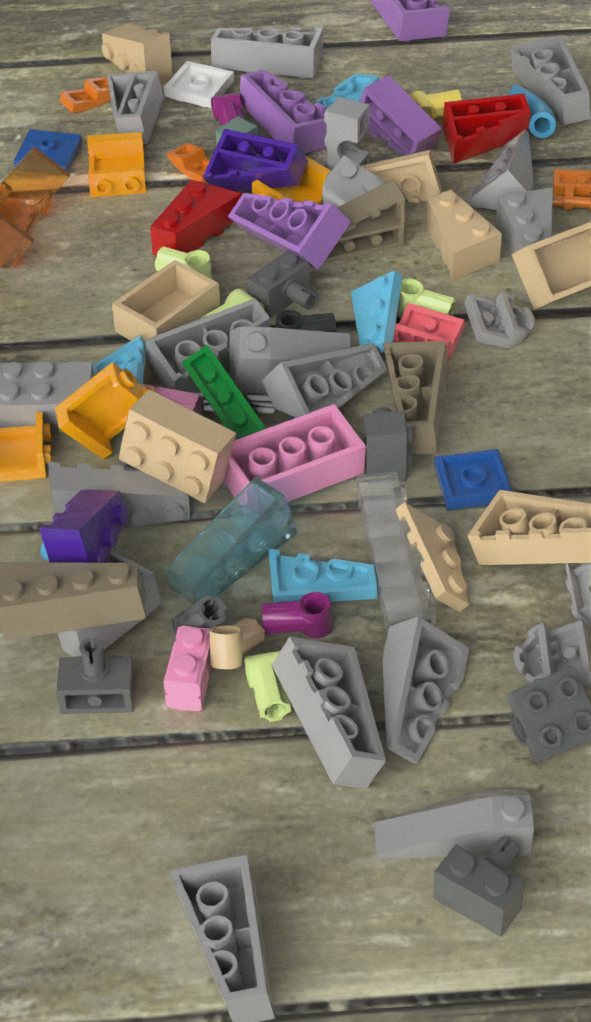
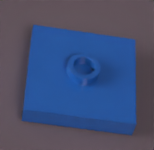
(57, 146)
(471, 478)

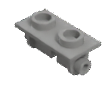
(580, 588)

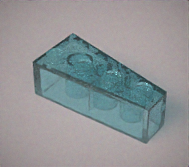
(233, 542)

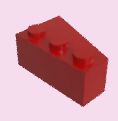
(483, 124)
(193, 217)

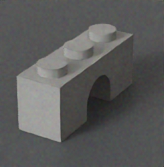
(346, 123)

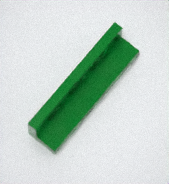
(222, 393)

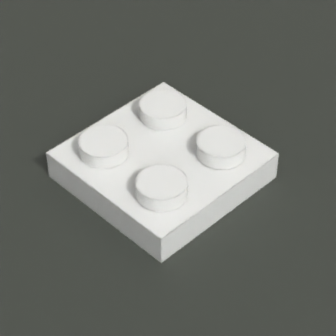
(198, 83)

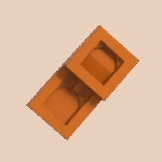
(93, 95)
(190, 161)

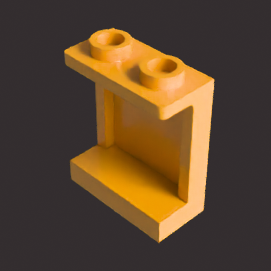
(116, 164)
(309, 187)
(100, 408)
(25, 451)

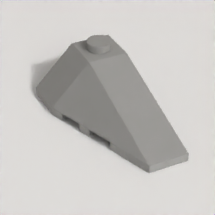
(508, 174)
(260, 349)
(418, 677)
(469, 821)

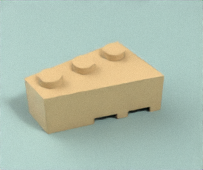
(461, 235)

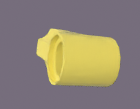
(434, 103)

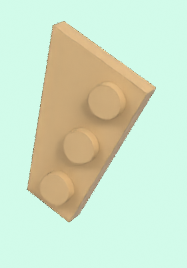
(412, 173)
(440, 556)

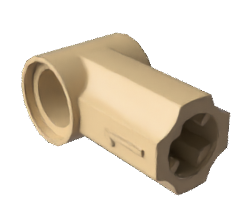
(232, 642)

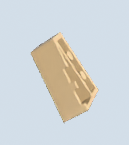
(139, 50)

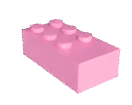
(298, 455)

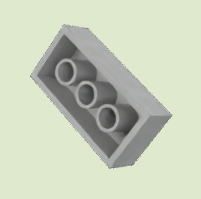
(38, 388)

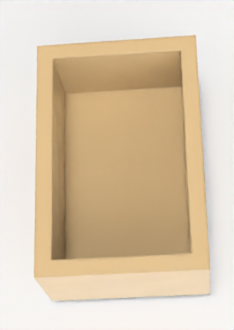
(556, 266)
(165, 302)
(176, 445)

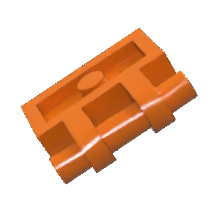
(570, 185)

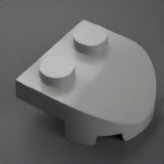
(348, 182)
(498, 320)
(553, 651)

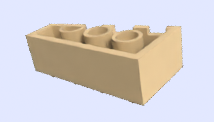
(532, 531)

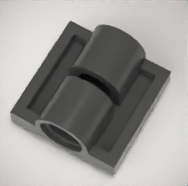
(551, 714)

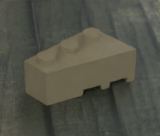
(375, 223)

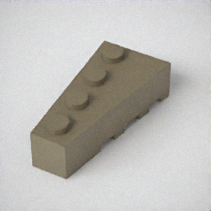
(419, 388)
(68, 596)

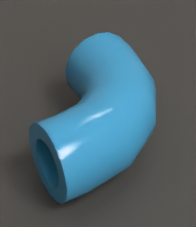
(542, 118)

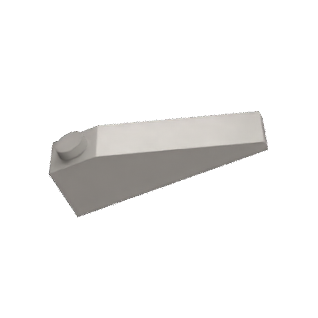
(322, 379)

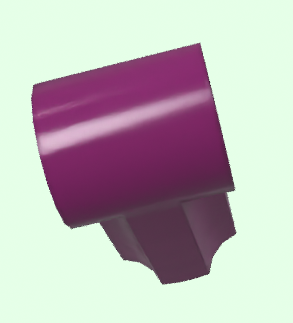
(226, 107)
(308, 615)

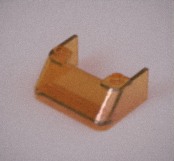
(22, 198)

